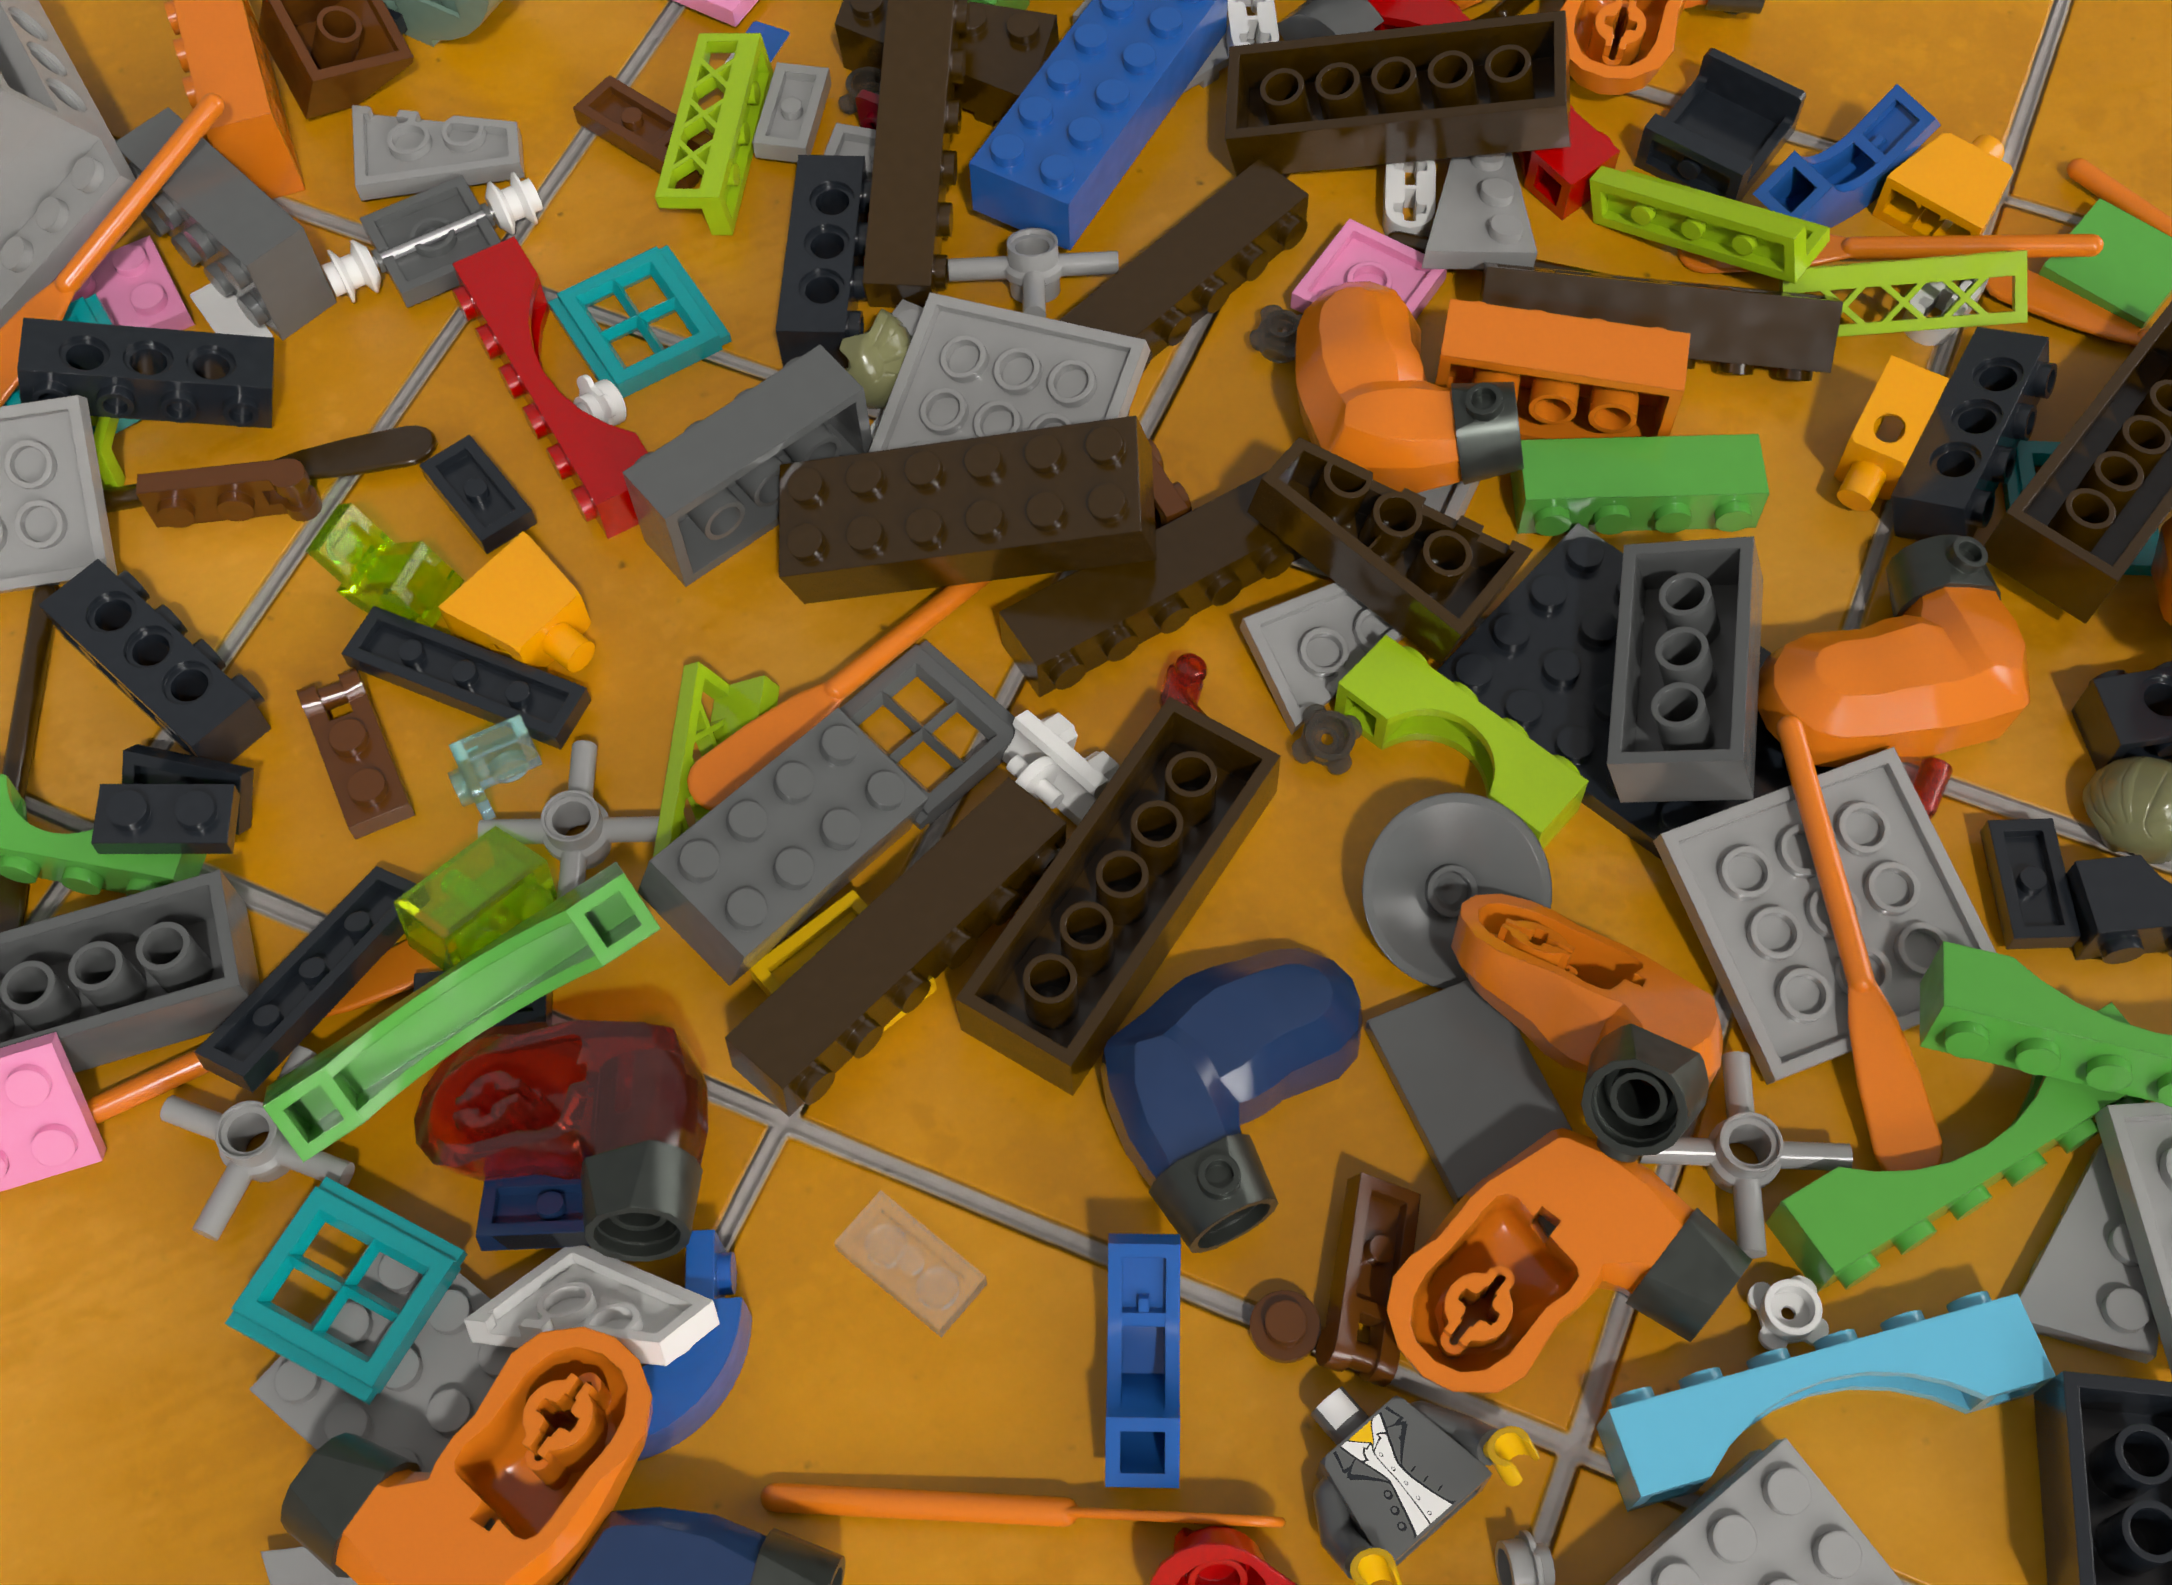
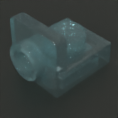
(489, 758)

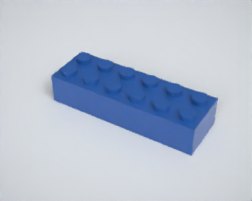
(1092, 112)

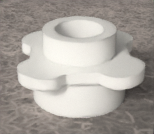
(600, 400)
(1799, 1296)

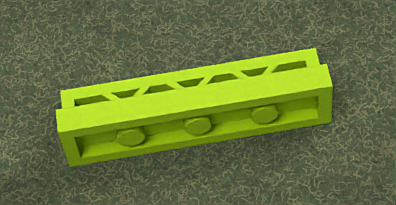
(730, 120)
(1706, 223)
(1919, 272)
(732, 709)

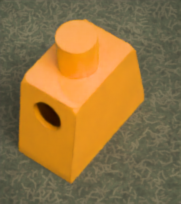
(1946, 187)
(1887, 433)
(522, 609)

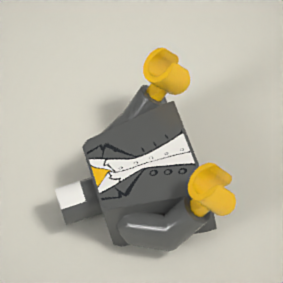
(1401, 1478)

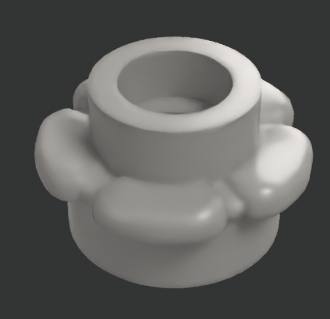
(1524, 1561)

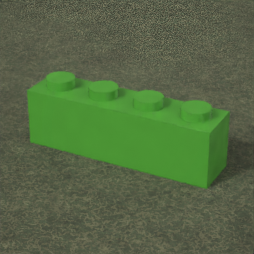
(1640, 484)

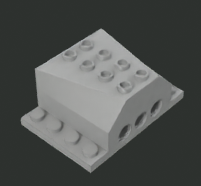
(55, 157)

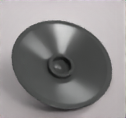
(1435, 861)

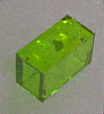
(475, 898)

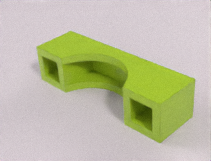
(1408, 700)

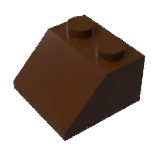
(333, 50)

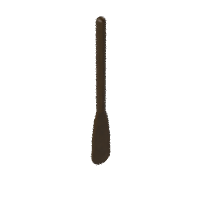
(341, 458)
(23, 733)

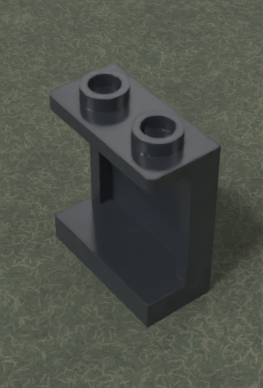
(1722, 128)

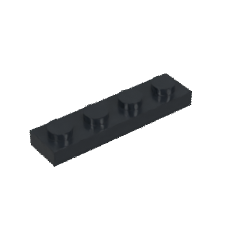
(466, 676)
(307, 983)

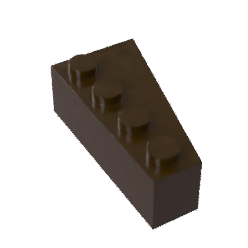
(1001, 50)
(1386, 546)

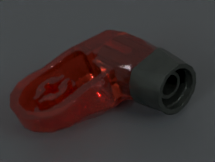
(587, 1104)

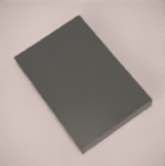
(1465, 1083)

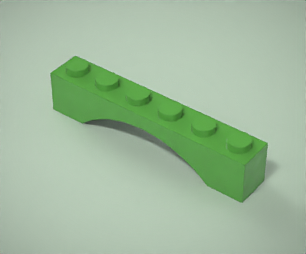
(2006, 1016)
(395, 1048)
(1857, 1214)

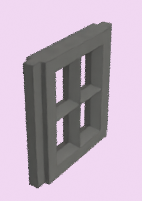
(962, 697)

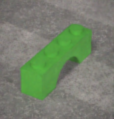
(72, 859)

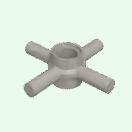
(1033, 267)
(571, 810)
(232, 1135)
(1763, 1139)

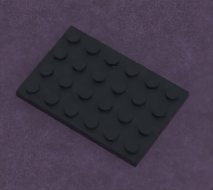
(1551, 670)

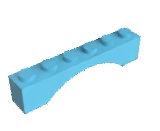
(1960, 1359)

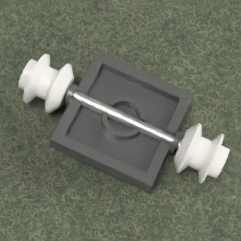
(427, 234)

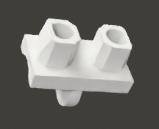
(1051, 769)

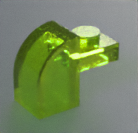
(382, 573)

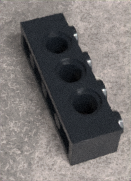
(824, 256)
(149, 372)
(1973, 435)
(156, 665)
(2120, 718)

